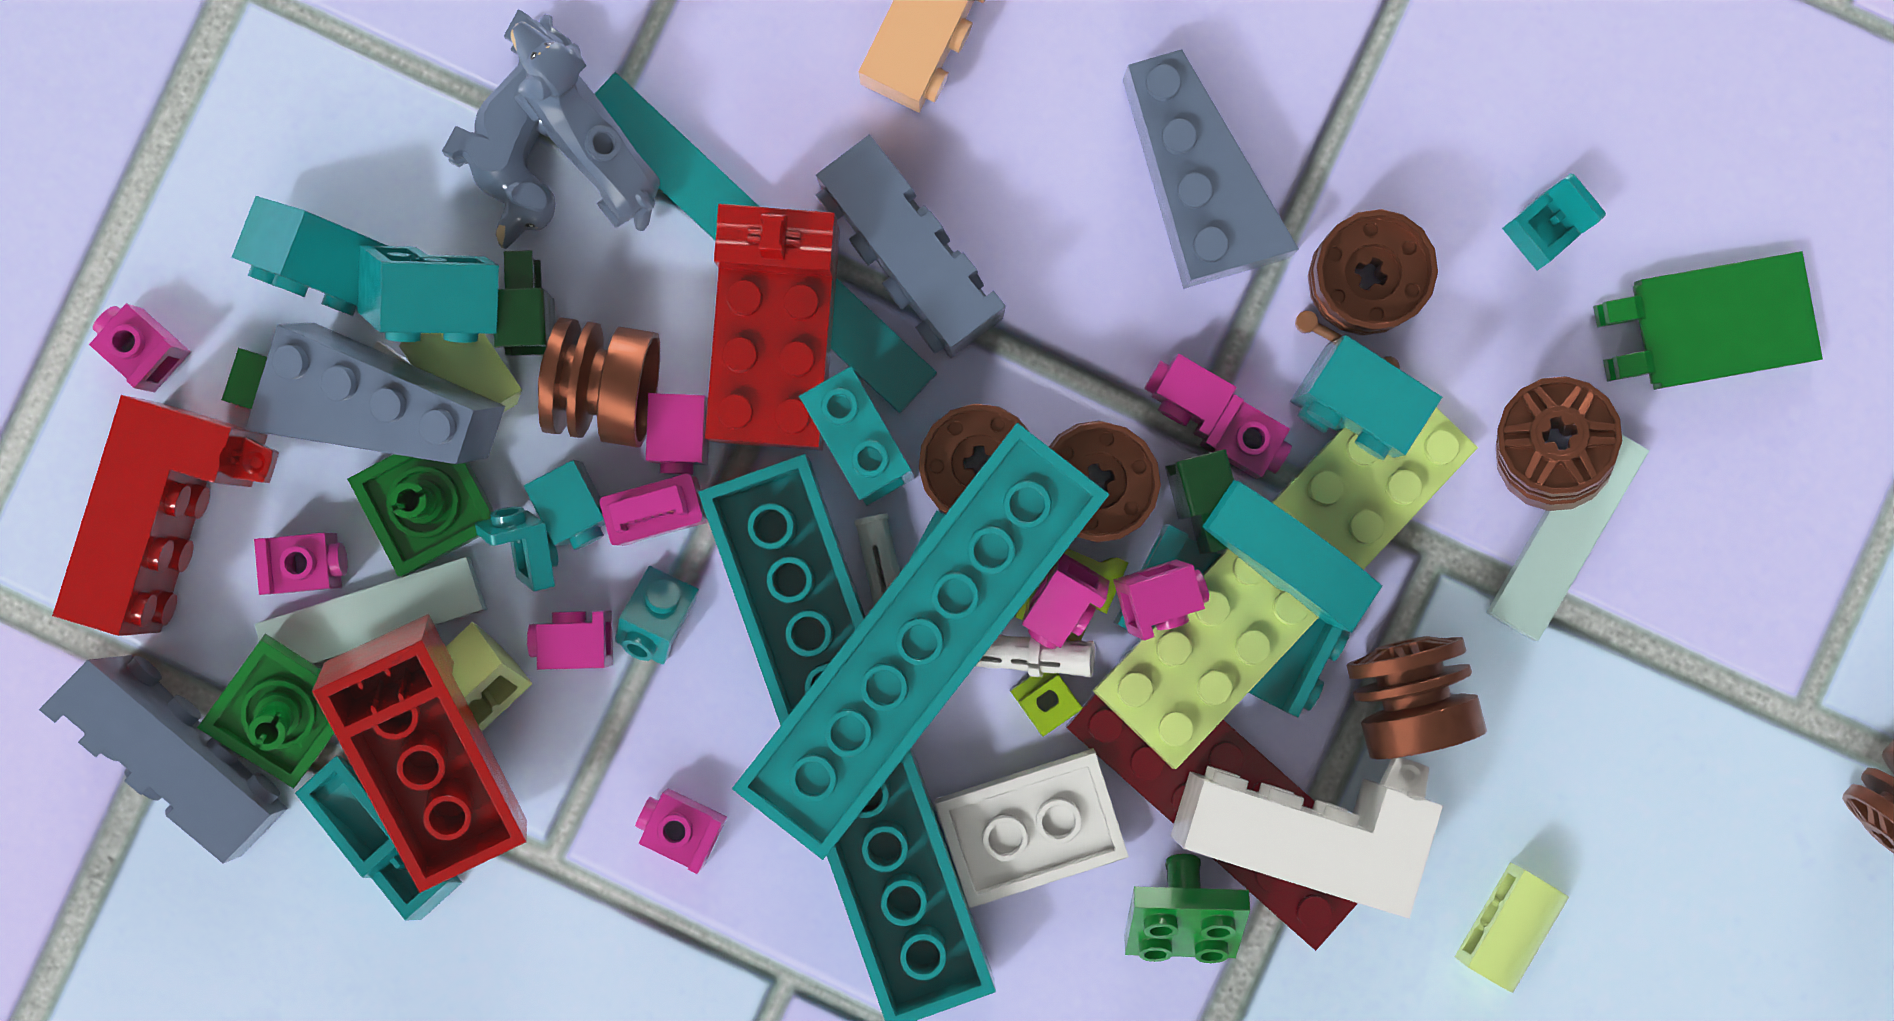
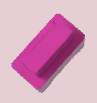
(653, 510)

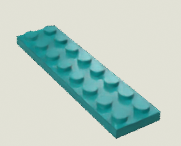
(920, 641)

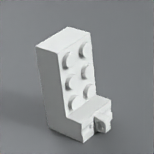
(1358, 856)

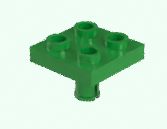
(420, 508)
(272, 713)
(1185, 917)

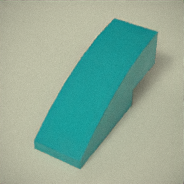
(1292, 557)
(352, 823)

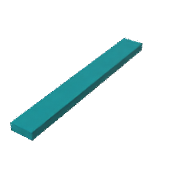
(700, 186)

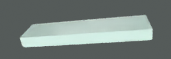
(1560, 550)
(361, 616)

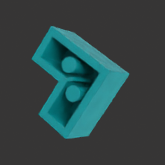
(302, 252)
(420, 293)
(1366, 395)

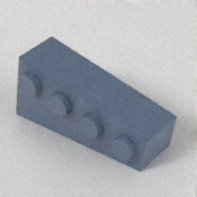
(1202, 181)
(909, 248)
(361, 398)
(166, 755)

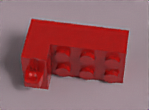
(771, 324)
(145, 511)
(420, 753)

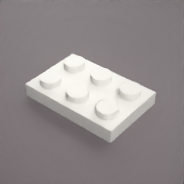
(1031, 828)

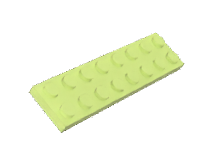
(1194, 674)

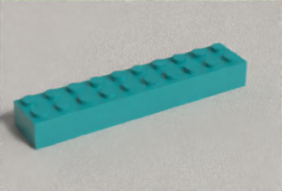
(894, 855)

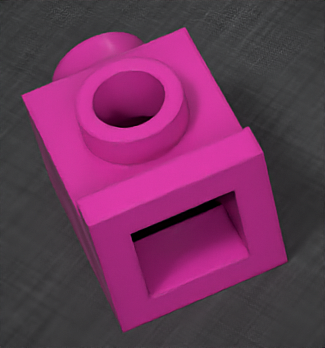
(153, 354)
(1189, 393)
(1229, 432)
(277, 563)
(1160, 597)
(1064, 602)
(572, 641)
(700, 824)

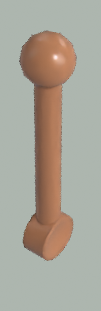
(1308, 322)

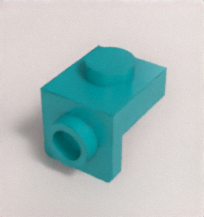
(1554, 221)
(530, 545)
(654, 615)

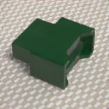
(523, 307)
(1197, 489)

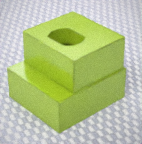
(1032, 688)

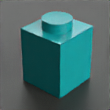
(568, 505)

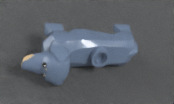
(583, 126)
(501, 148)

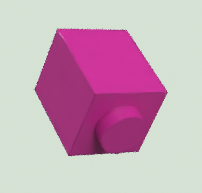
(677, 432)

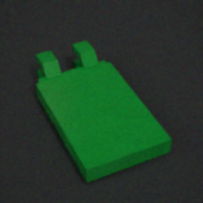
(1717, 322)

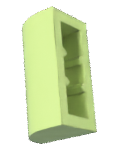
(469, 365)
(485, 674)
(1511, 927)

